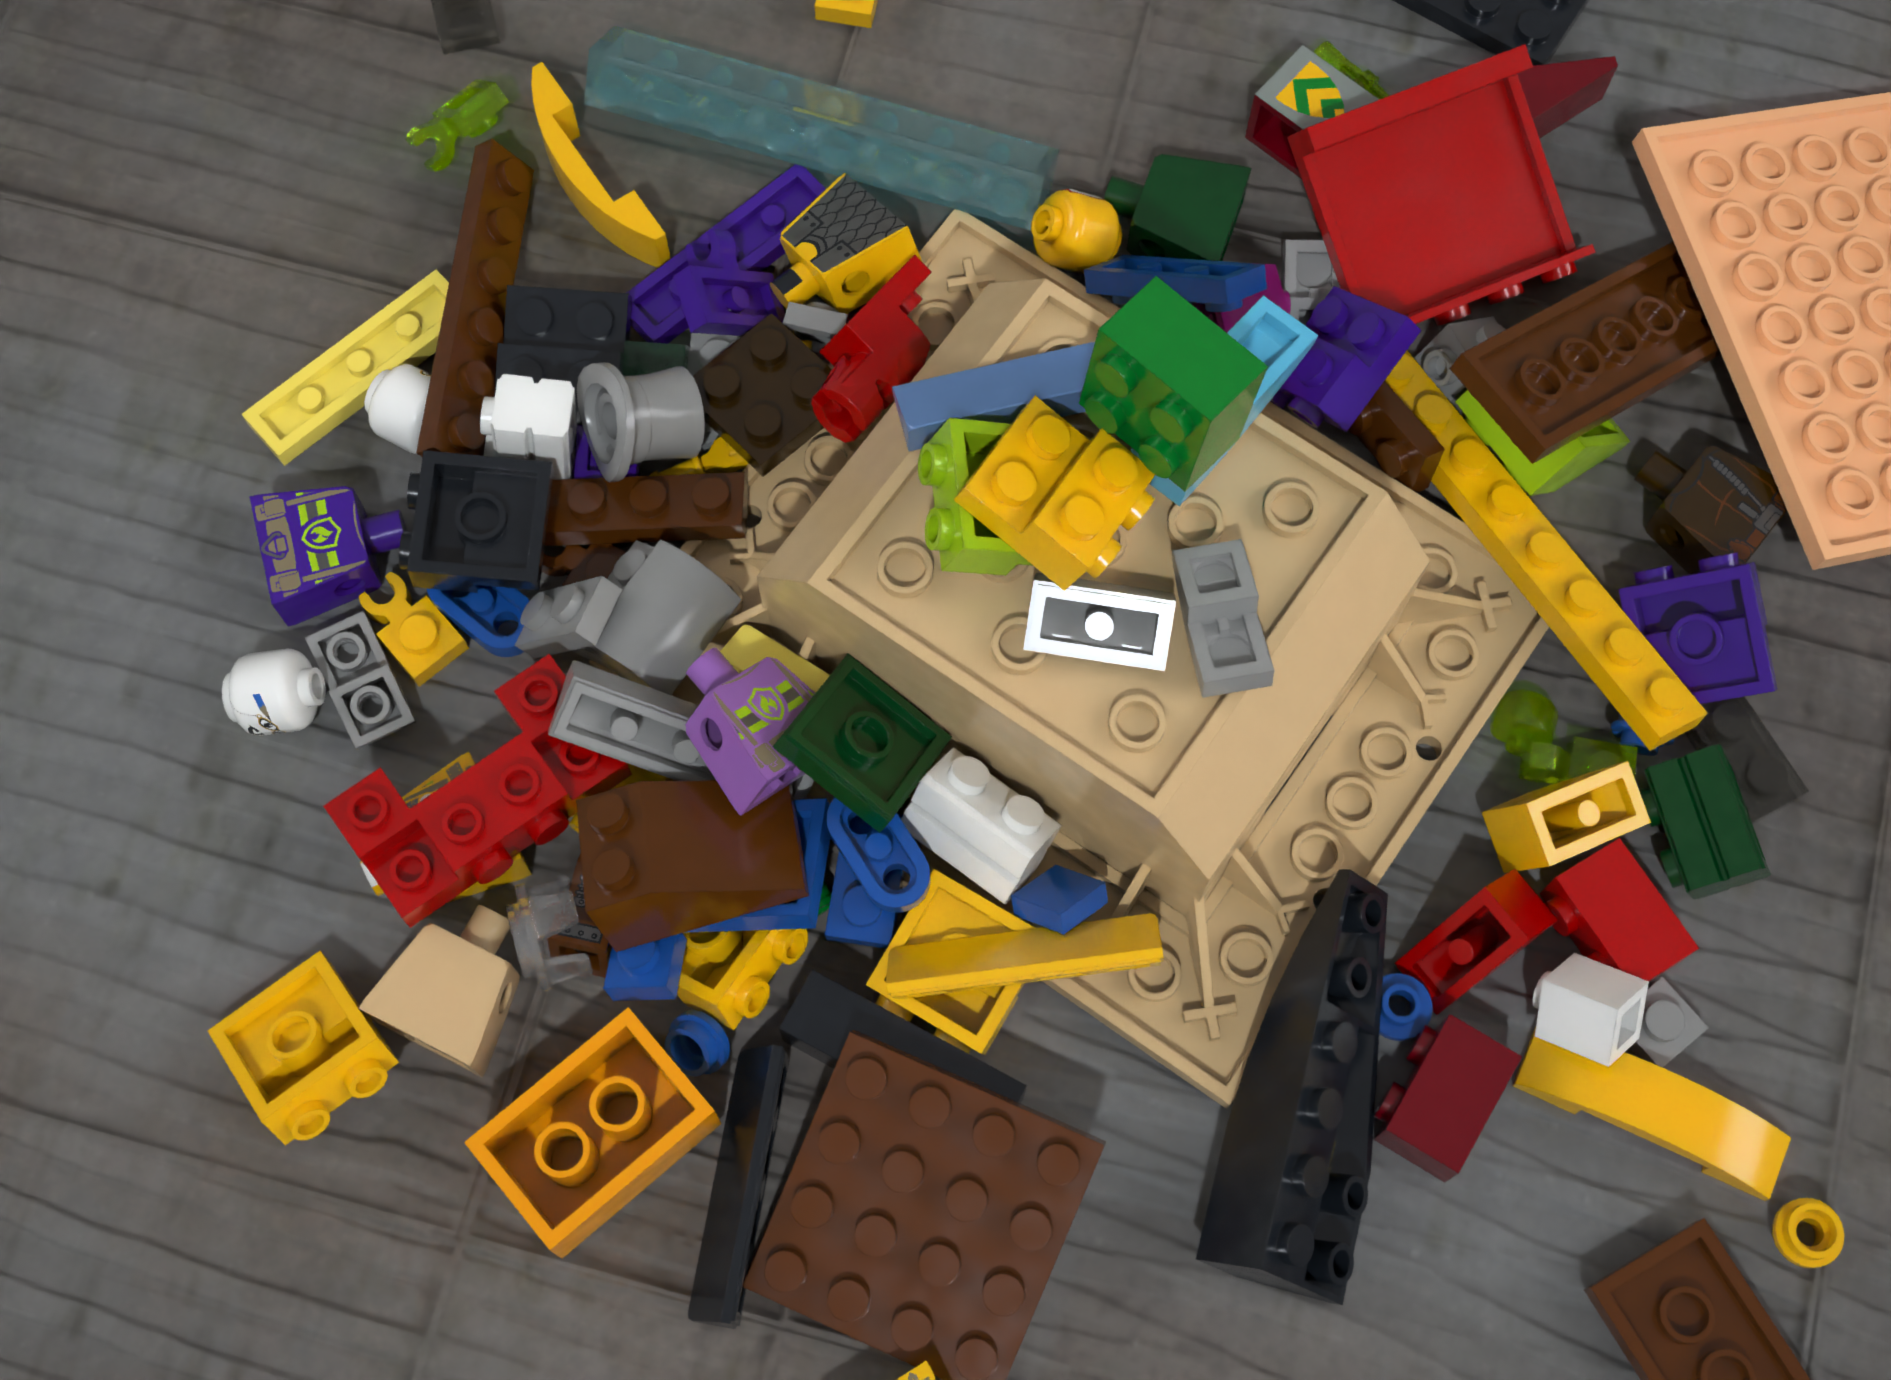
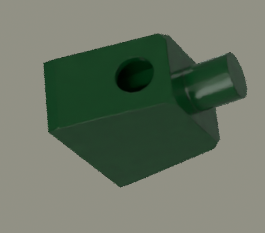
(1182, 208)

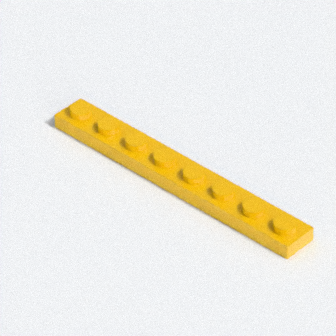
(1548, 570)

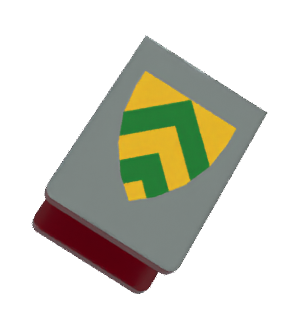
(1297, 97)

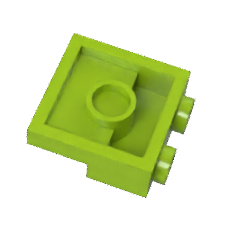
(947, 466)

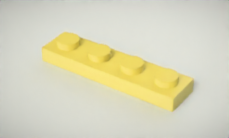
(338, 380)

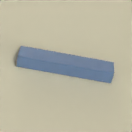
(993, 392)

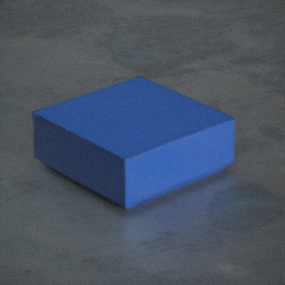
(1059, 899)

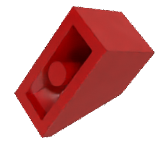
(1477, 939)

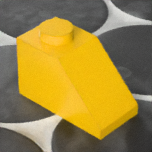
(1566, 818)

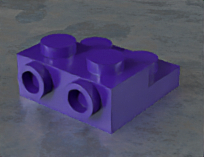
(1348, 361)
(1706, 626)

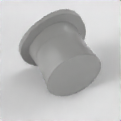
(639, 416)

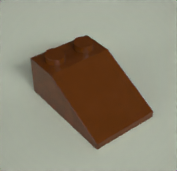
(683, 858)

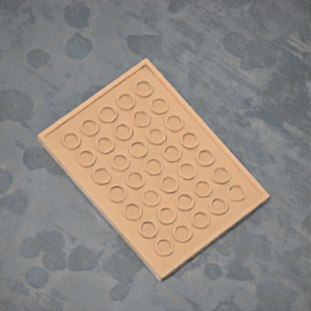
(1793, 270)

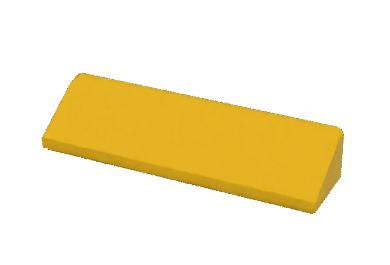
(1023, 957)

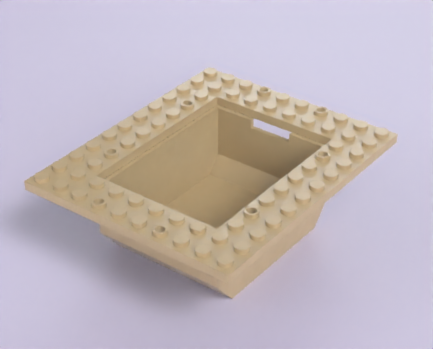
(1162, 794)

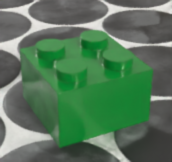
(1170, 384)

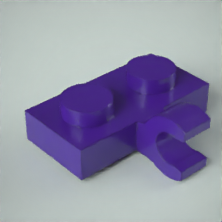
(718, 294)

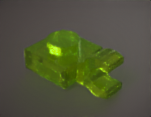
(465, 114)
(1552, 764)

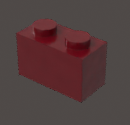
(1445, 1096)

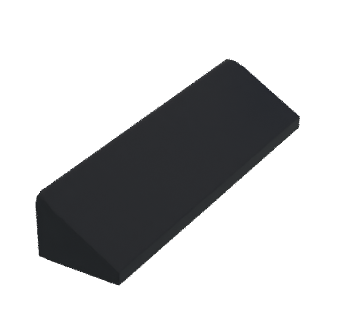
(739, 1187)

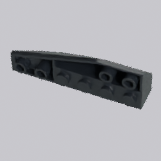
(1306, 1084)

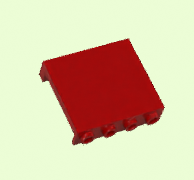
(1438, 194)

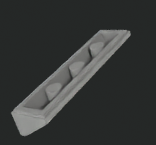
(633, 725)

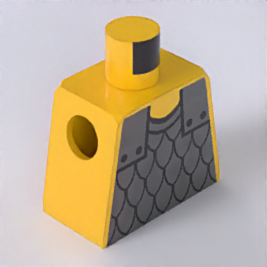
(842, 248)

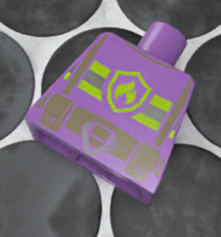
(742, 722)

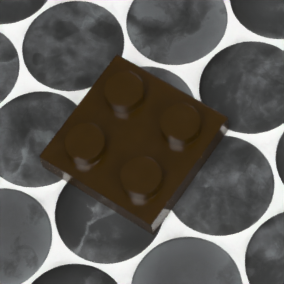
(763, 393)

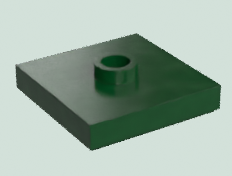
(863, 742)

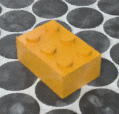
(593, 1133)

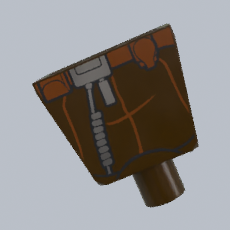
(1710, 508)

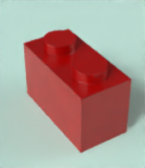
(1617, 914)

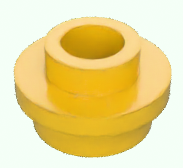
(1827, 1228)

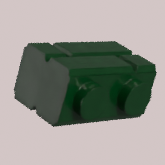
(1704, 823)

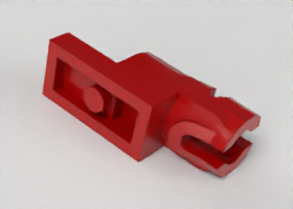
(872, 356)

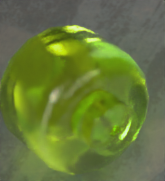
(1524, 718)

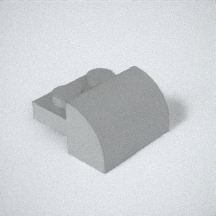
(662, 616)

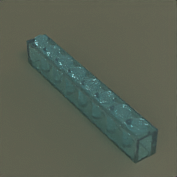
(820, 126)

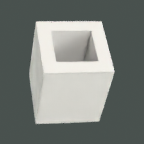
(1590, 1008)

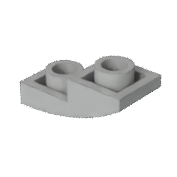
(360, 680)

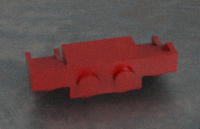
(482, 815)

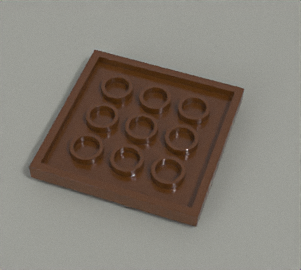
(923, 1213)

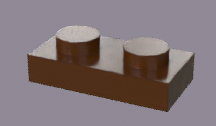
(1398, 440)

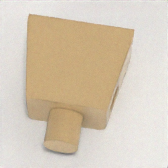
(449, 991)

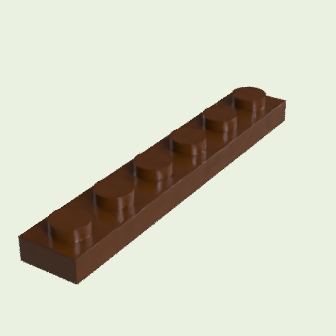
(476, 301)

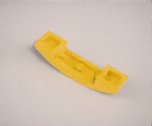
(623, 221)
(1662, 1109)

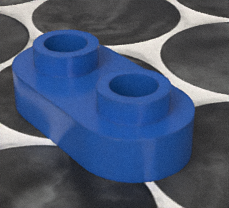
(482, 615)
(876, 854)

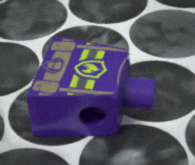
(320, 548)

